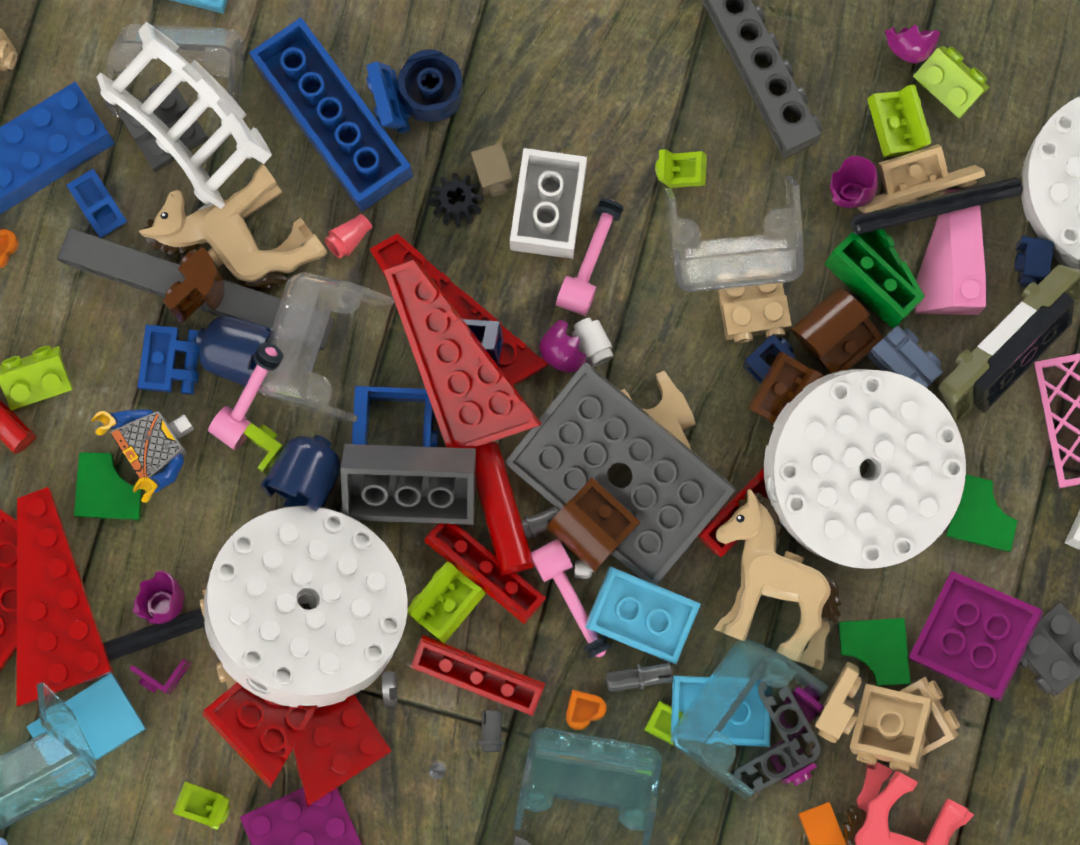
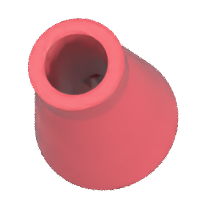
(347, 236)

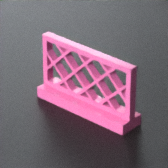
(1055, 447)

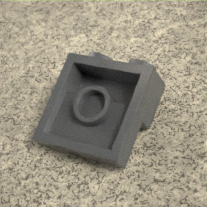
(169, 113)
(1054, 651)

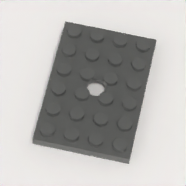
(600, 426)

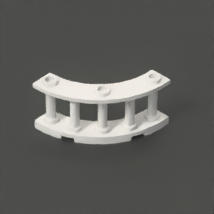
(210, 95)

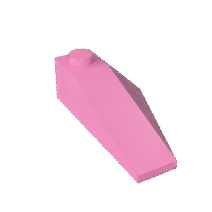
(954, 265)

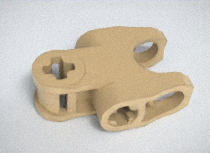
(672, 410)

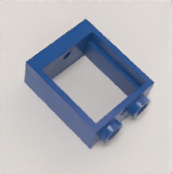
(362, 407)

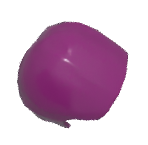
(911, 44)
(854, 182)
(560, 349)
(159, 599)

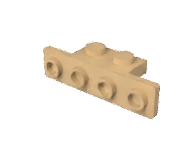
(919, 175)

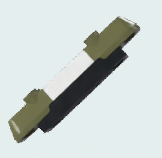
(1013, 344)

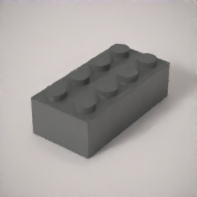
(409, 484)

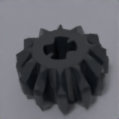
(452, 190)

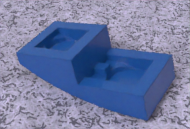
(96, 203)

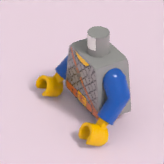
(148, 445)

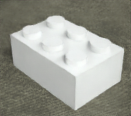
(548, 203)

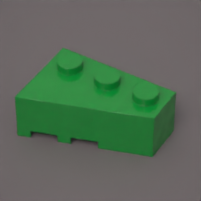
(876, 275)

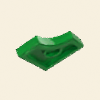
(103, 492)
(980, 519)
(878, 645)

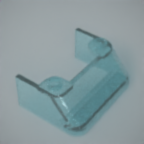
(700, 726)
(47, 764)
(591, 773)

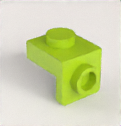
(681, 168)
(265, 439)
(202, 805)

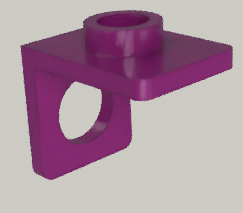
(153, 684)
(808, 703)
(798, 776)

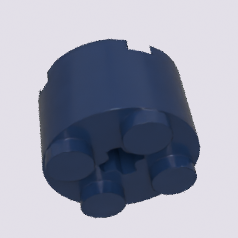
(434, 103)

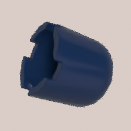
(230, 346)
(303, 472)

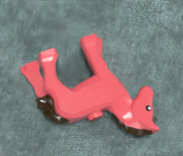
(870, 820)

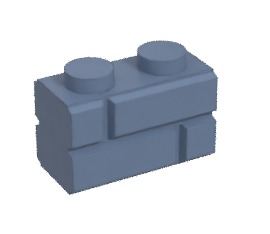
(903, 356)

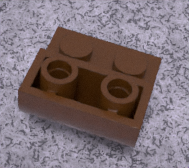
(201, 285)
(837, 332)
(781, 386)
(592, 524)

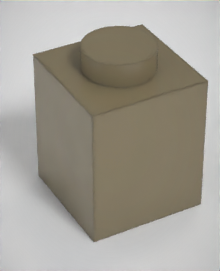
(492, 170)

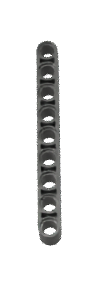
(158, 275)

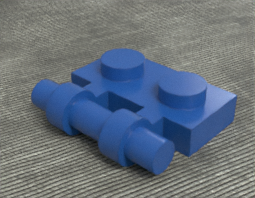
(389, 105)
(159, 360)

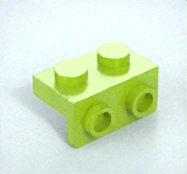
(952, 80)
(899, 121)
(34, 377)
(445, 602)

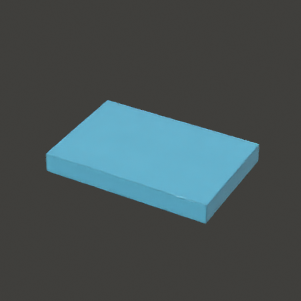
(642, 615)
(103, 715)
(746, 727)

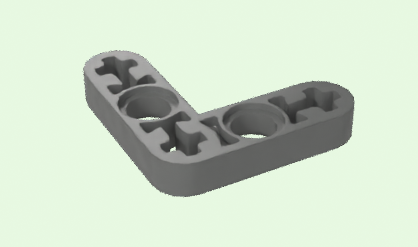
(787, 748)

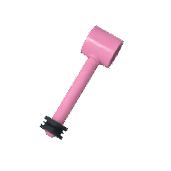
(577, 292)
(231, 423)
(552, 563)

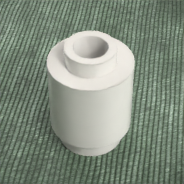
(593, 342)

